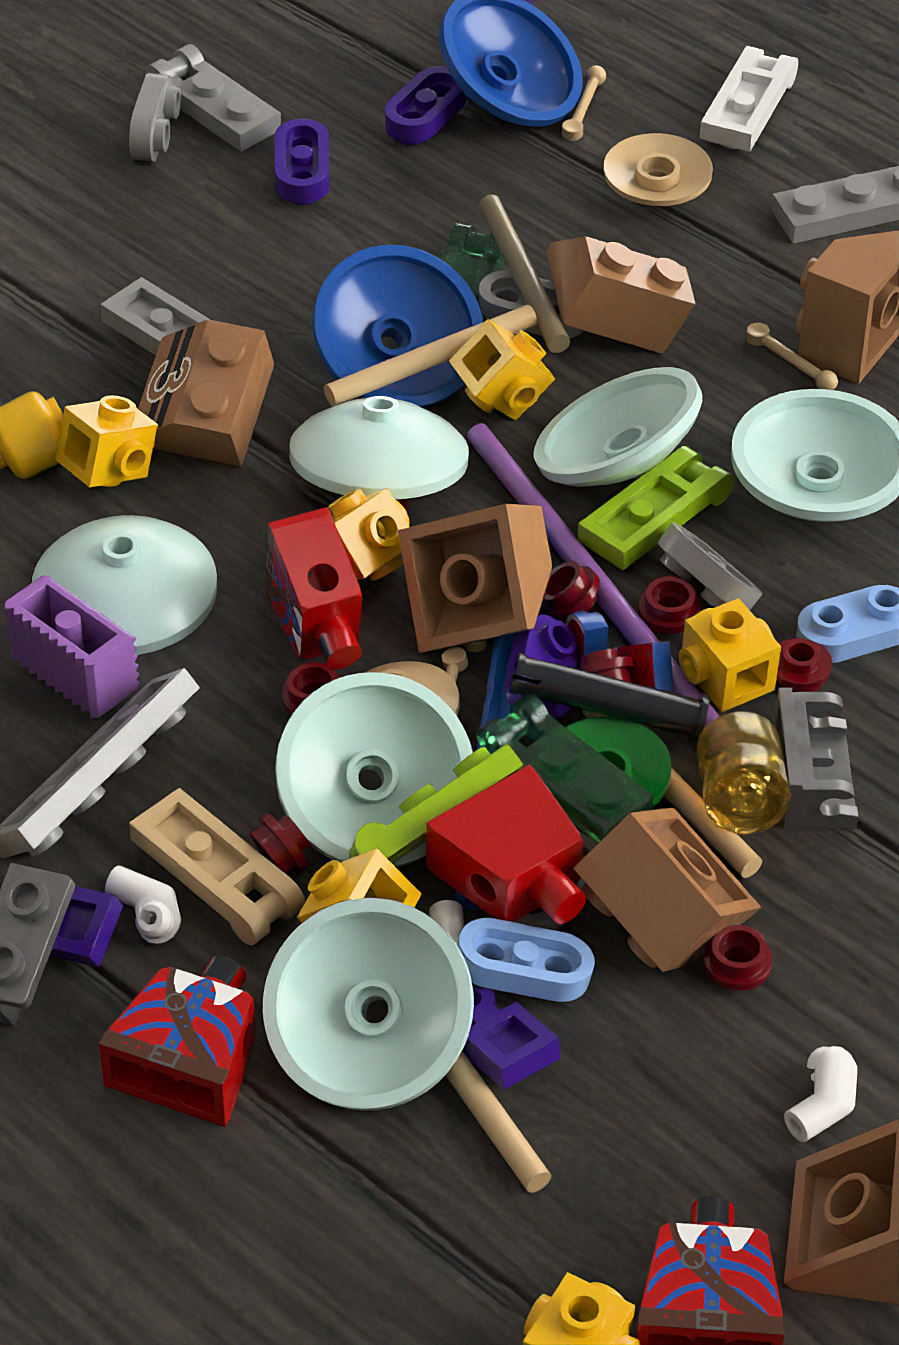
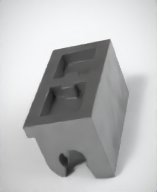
(815, 761)

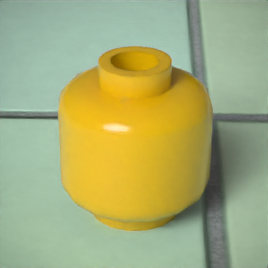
(29, 434)

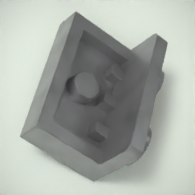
(30, 919)

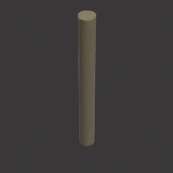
(524, 273)

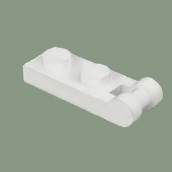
(748, 99)

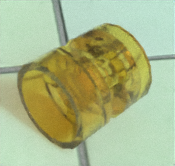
(743, 773)

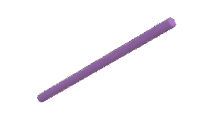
(571, 549)

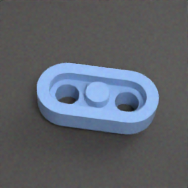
(853, 622)
(526, 959)

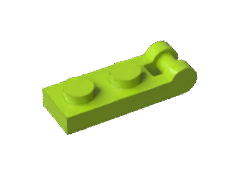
(646, 508)
(409, 831)

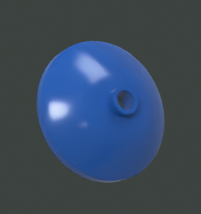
(510, 60)
(398, 296)

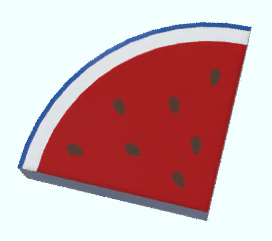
(589, 631)
(651, 664)

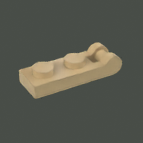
(216, 865)

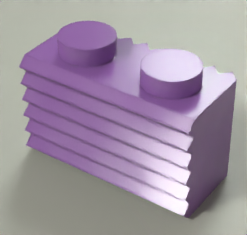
(71, 646)

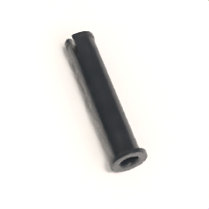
(610, 696)

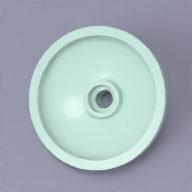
(619, 428)
(379, 447)
(818, 455)
(138, 575)
(359, 726)
(330, 977)

